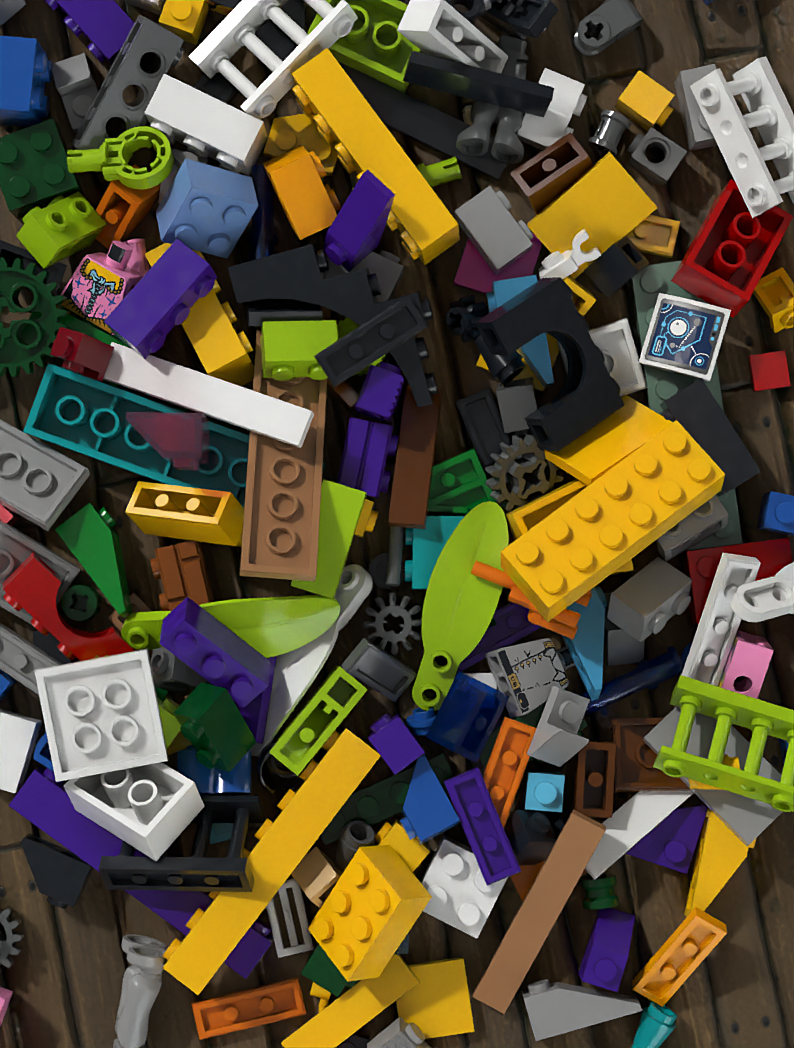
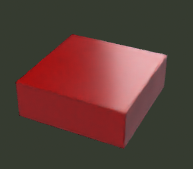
(769, 371)

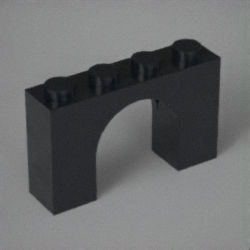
(589, 389)

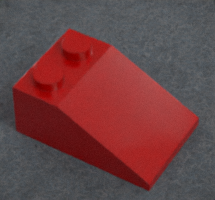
(703, 564)

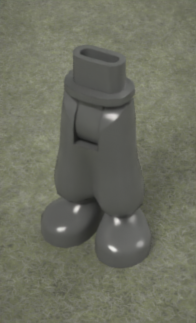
(506, 145)

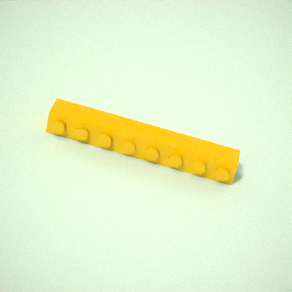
(272, 859)

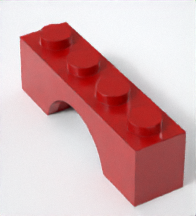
(35, 590)

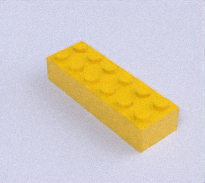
(366, 144)
(612, 520)

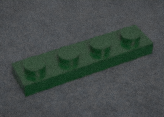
(381, 799)

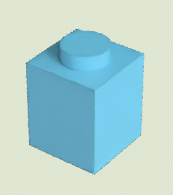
(543, 790)

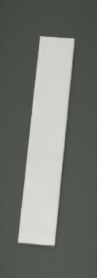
(209, 396)

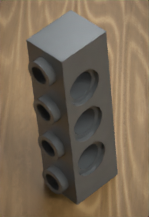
(125, 71)

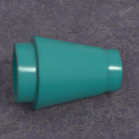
(654, 1026)

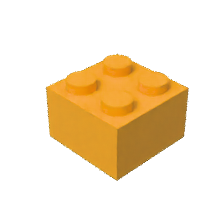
(301, 192)

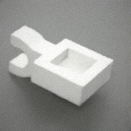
(566, 263)

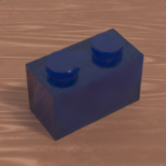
(467, 716)

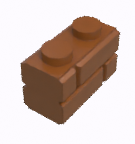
(182, 574)

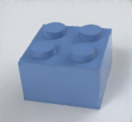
(206, 208)

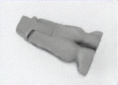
(139, 989)

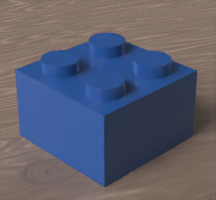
(23, 81)

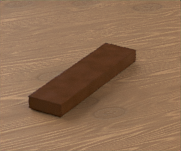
(414, 462)

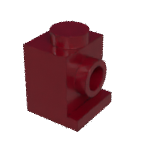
(82, 353)

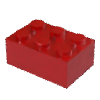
(731, 251)

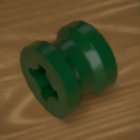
(90, 604)
(599, 892)

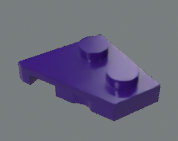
(673, 839)

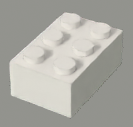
(206, 125)
(138, 804)

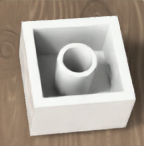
(458, 888)

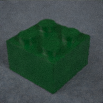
(35, 168)

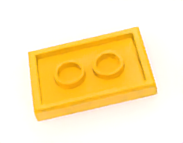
(602, 202)
(609, 441)

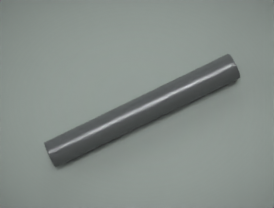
(394, 556)

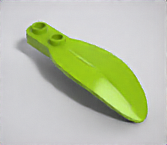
(459, 603)
(266, 624)

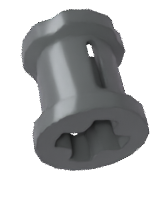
(609, 132)

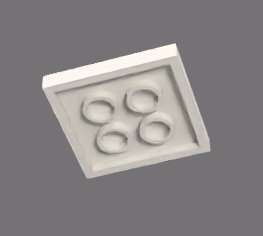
(101, 715)

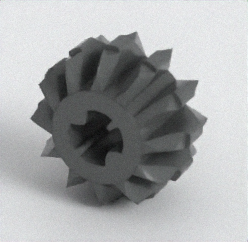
(396, 611)

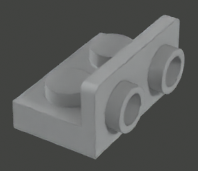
(693, 529)

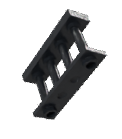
(195, 871)

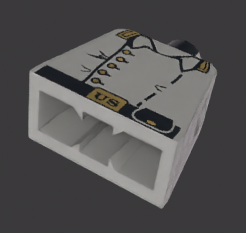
(528, 673)

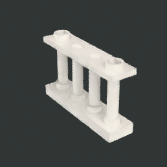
(240, 29)
(731, 131)

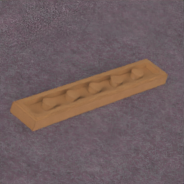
(539, 911)

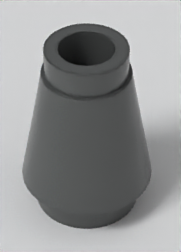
(352, 836)

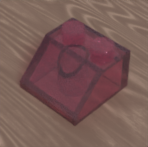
(175, 436)

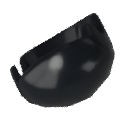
(274, 774)

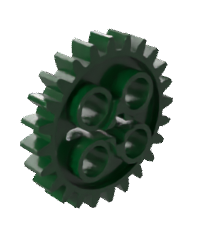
(13, 350)

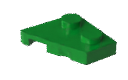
(458, 484)

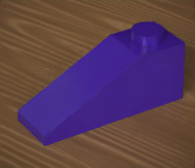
(359, 222)

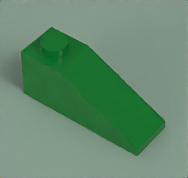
(99, 552)

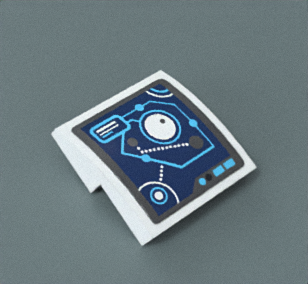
(684, 336)

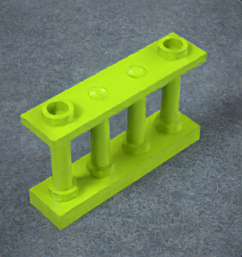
(729, 709)

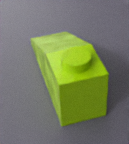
(318, 719)

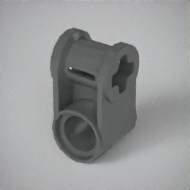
(610, 22)

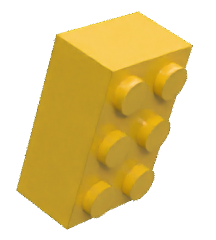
(369, 912)

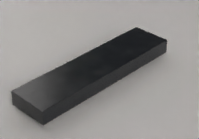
(478, 84)

